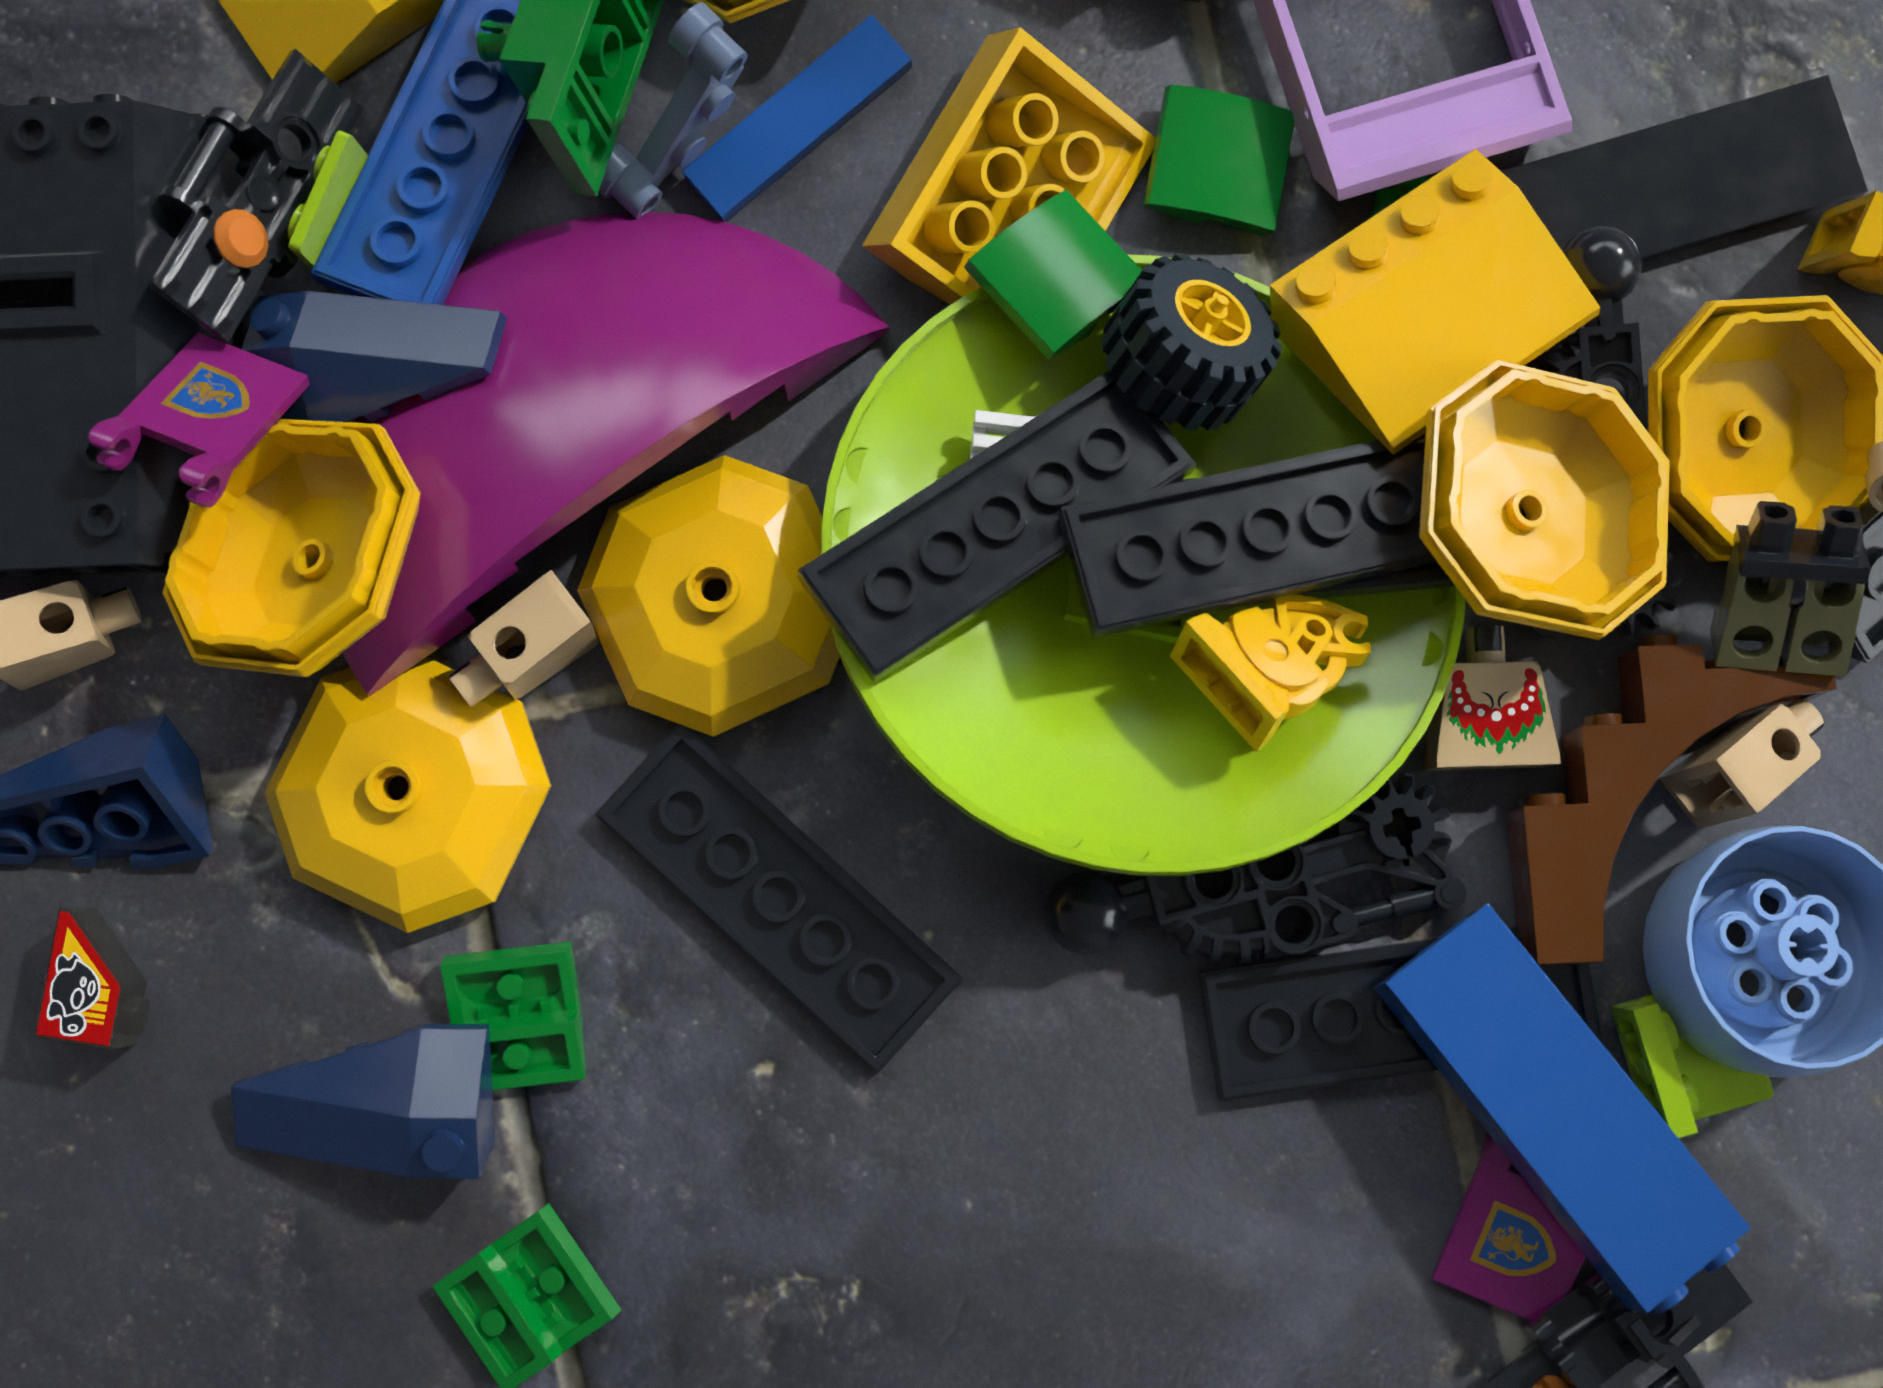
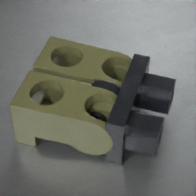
(1792, 591)

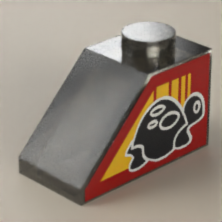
(91, 985)

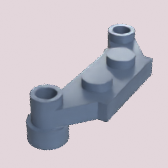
(680, 129)

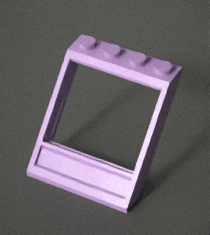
(1426, 126)

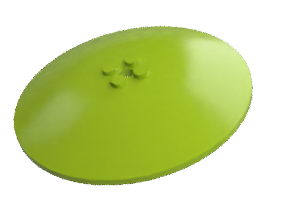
(1105, 740)

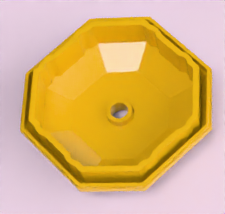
(1807, 407)
(1578, 472)
(294, 549)
(701, 657)
(466, 807)

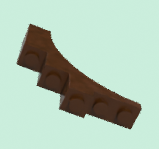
(1568, 851)

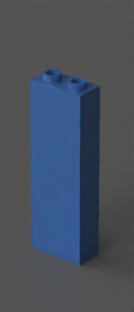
(1564, 1112)

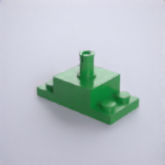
(575, 73)

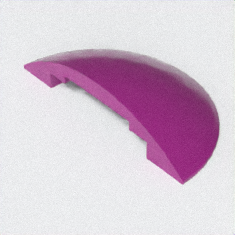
(606, 364)

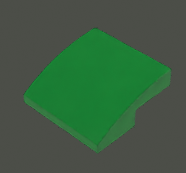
(1219, 159)
(1054, 273)
(530, 1007)
(527, 1298)

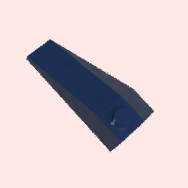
(371, 350)
(108, 796)
(384, 1107)

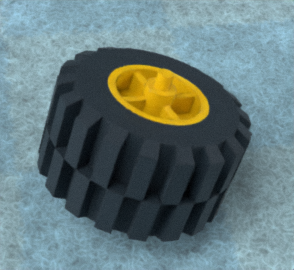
(1190, 342)

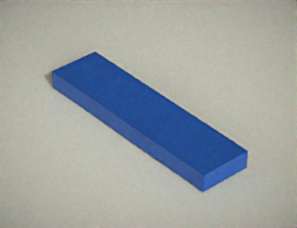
(797, 118)

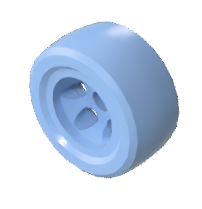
(1830, 910)

